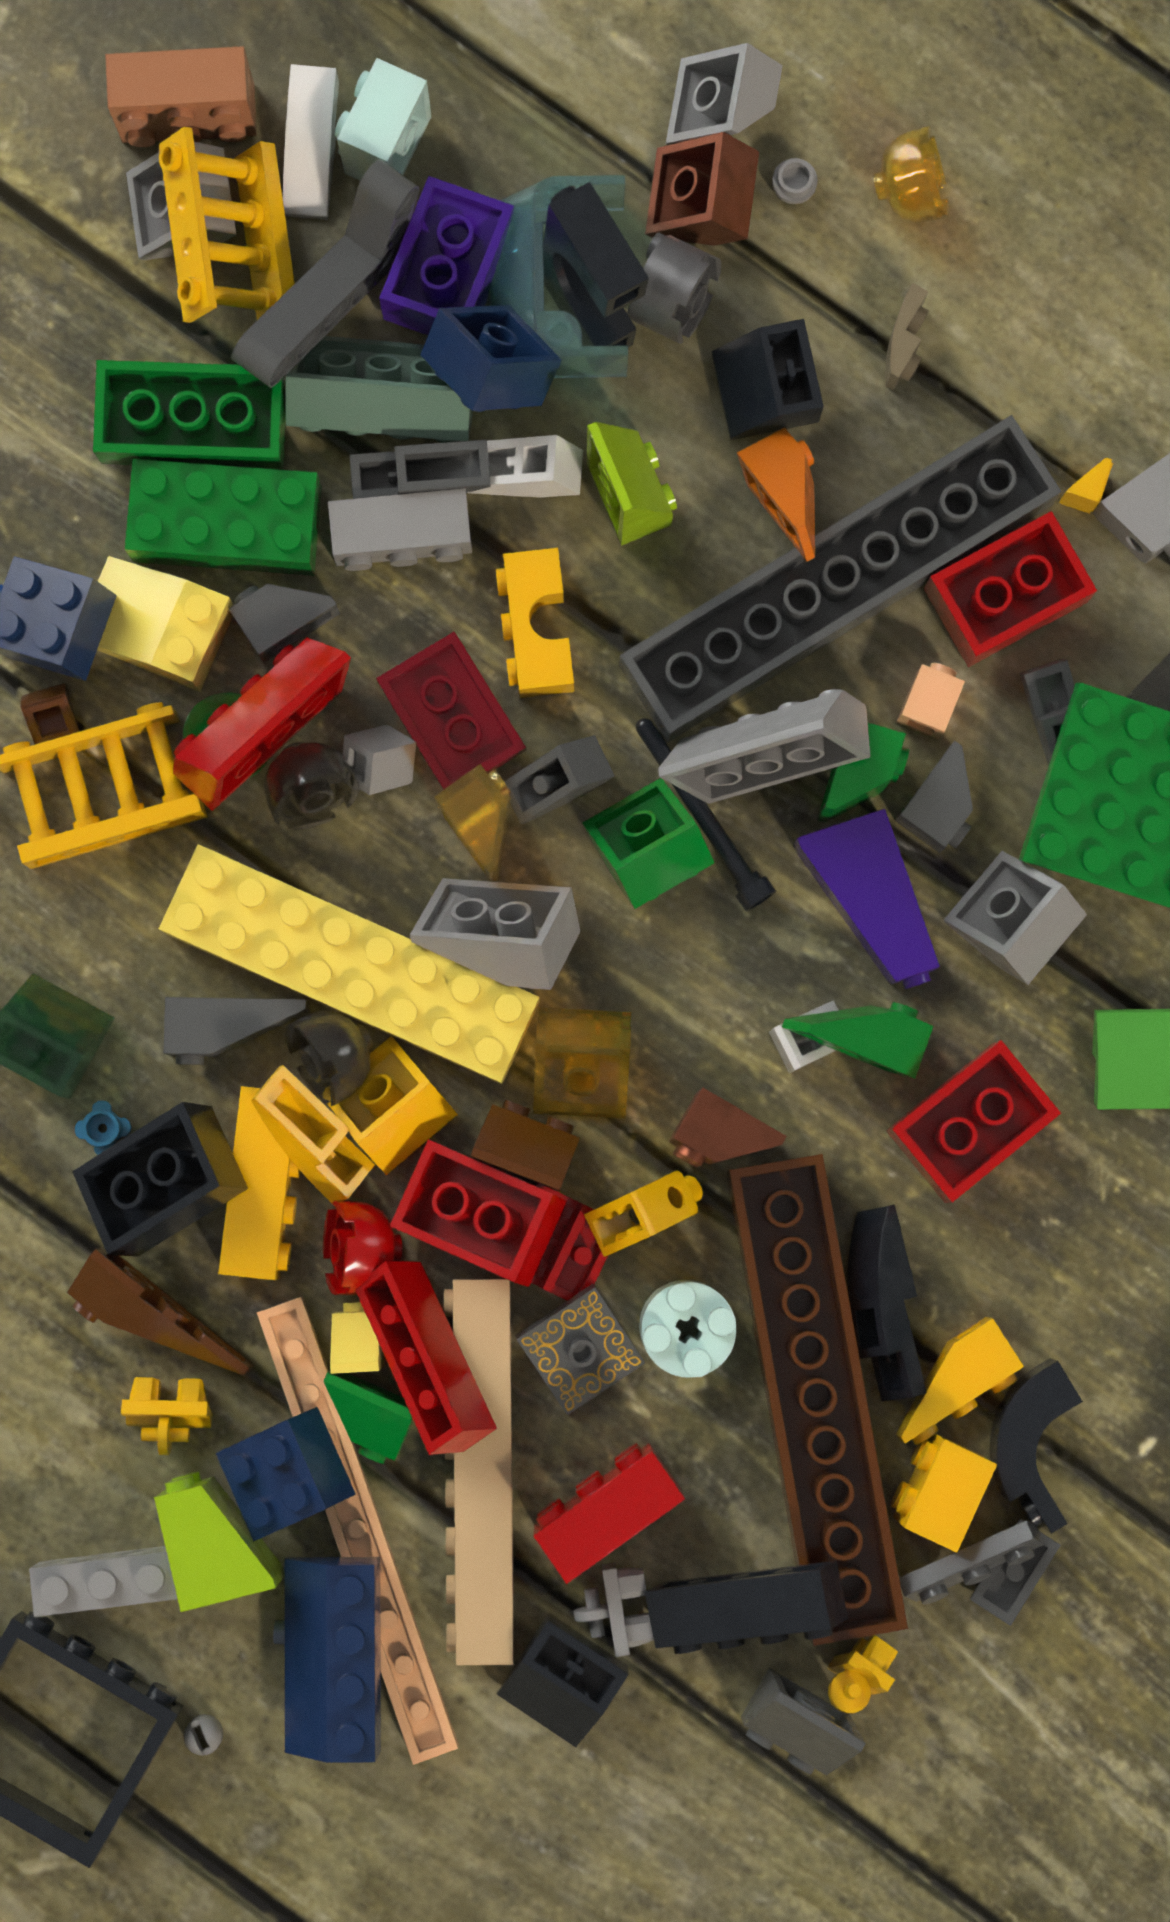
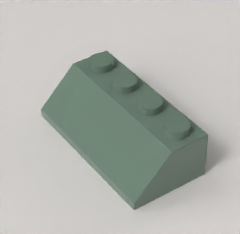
(374, 390)

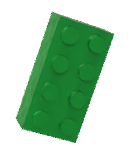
(187, 414)
(223, 517)

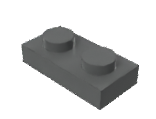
(1010, 1586)

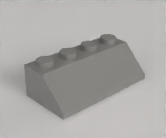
(770, 747)

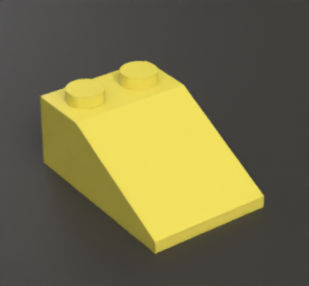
(163, 622)

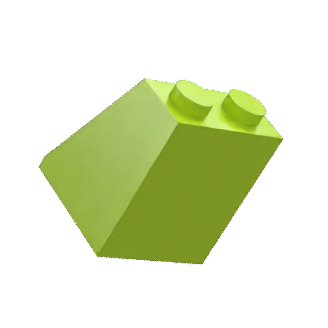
(211, 1545)

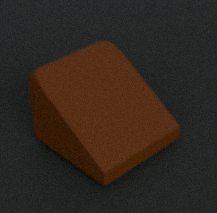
(49, 713)

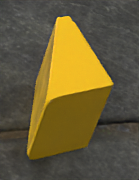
(1088, 490)

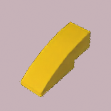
(311, 1136)

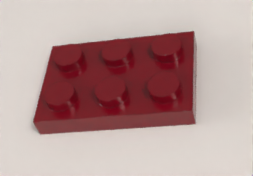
(450, 711)

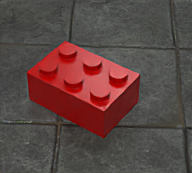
(1010, 589)
(973, 1122)
(478, 1213)
(606, 1511)

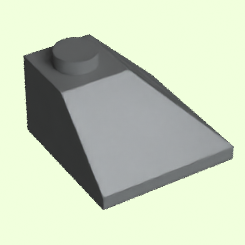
(722, 92)

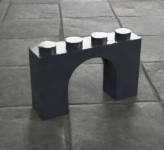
(591, 267)

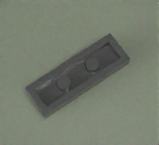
(972, 1563)

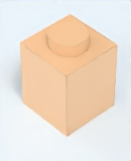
(931, 700)

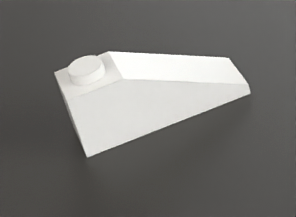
(533, 467)

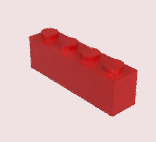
(425, 1357)

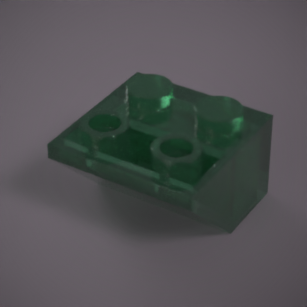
(50, 1035)

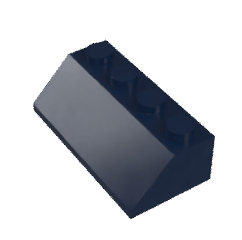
(333, 1658)

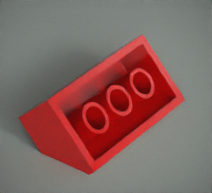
(260, 720)

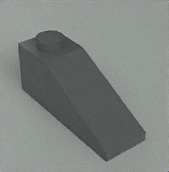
(215, 1025)

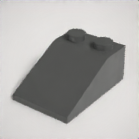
(801, 1725)

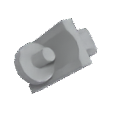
(626, 1630)

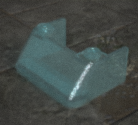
(521, 277)

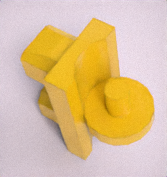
(160, 1416)
(860, 1674)

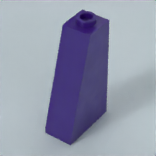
(871, 890)

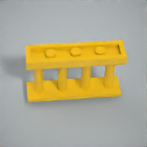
(259, 211)
(132, 818)

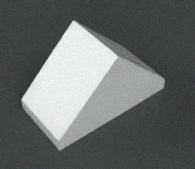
(797, 1050)

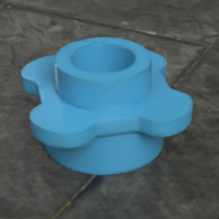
(102, 1114)

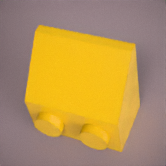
(393, 1108)

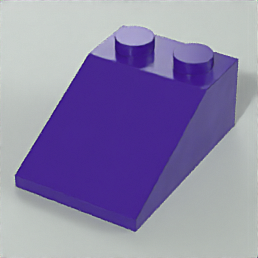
(445, 255)

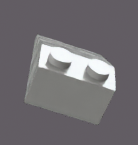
(501, 929)

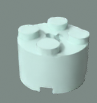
(696, 1354)

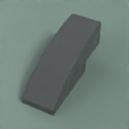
(421, 469)

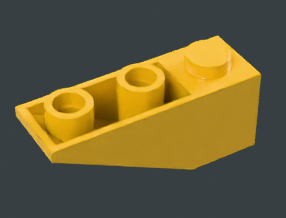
(964, 1370)

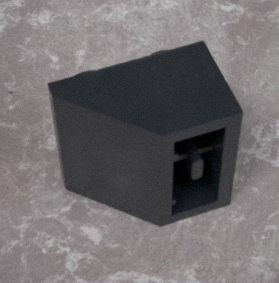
(768, 380)
(563, 1680)

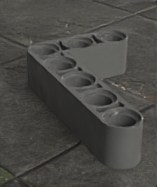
(336, 281)

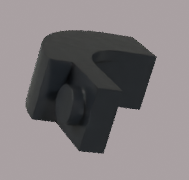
(1014, 1438)

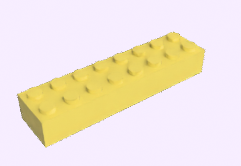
(348, 964)

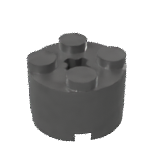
(676, 287)

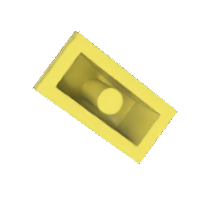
(354, 1342)

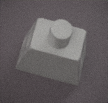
(1141, 512)

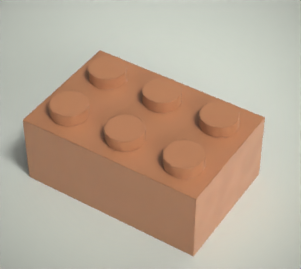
(175, 89)

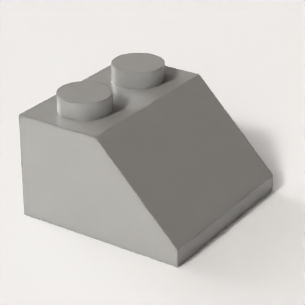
(151, 209)
(1016, 916)

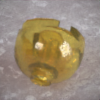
(913, 177)

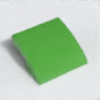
(1132, 1059)

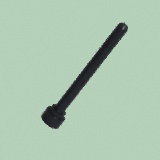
(750, 885)

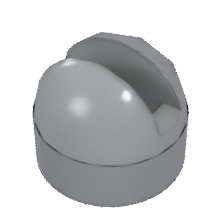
(211, 1730)

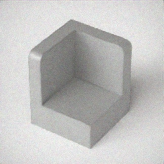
(380, 758)

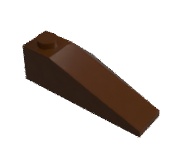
(128, 1300)

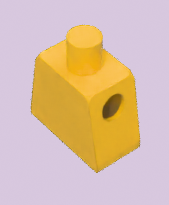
(655, 1205)

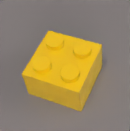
(942, 1491)

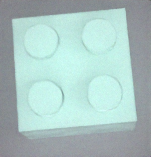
(384, 120)

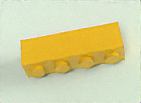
(258, 1217)

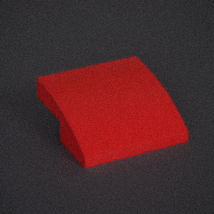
(572, 1255)

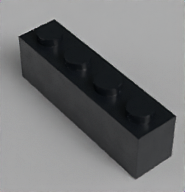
(747, 1606)

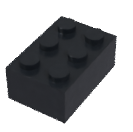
(159, 1179)

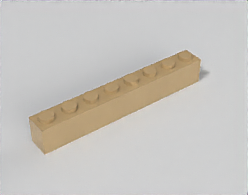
(483, 1483)

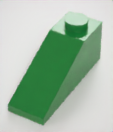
(873, 1034)

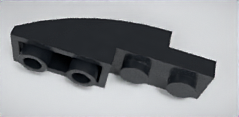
(876, 1292)

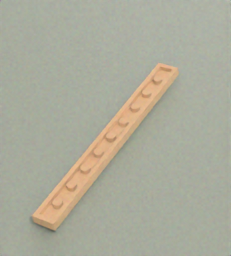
(361, 1534)

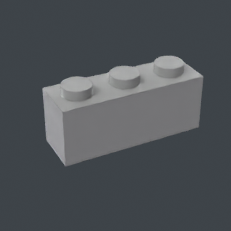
(400, 529)
(101, 1581)

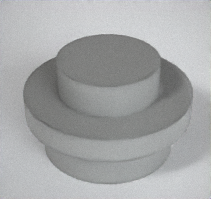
(794, 181)

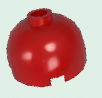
(357, 1242)

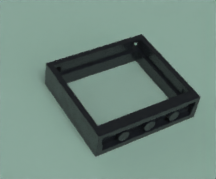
(118, 1679)

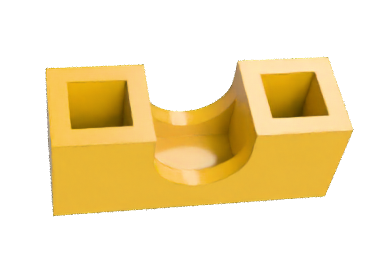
(539, 663)

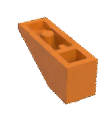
(782, 482)

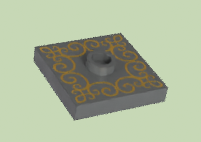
(579, 1349)

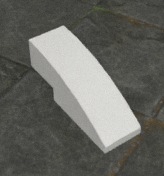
(310, 141)

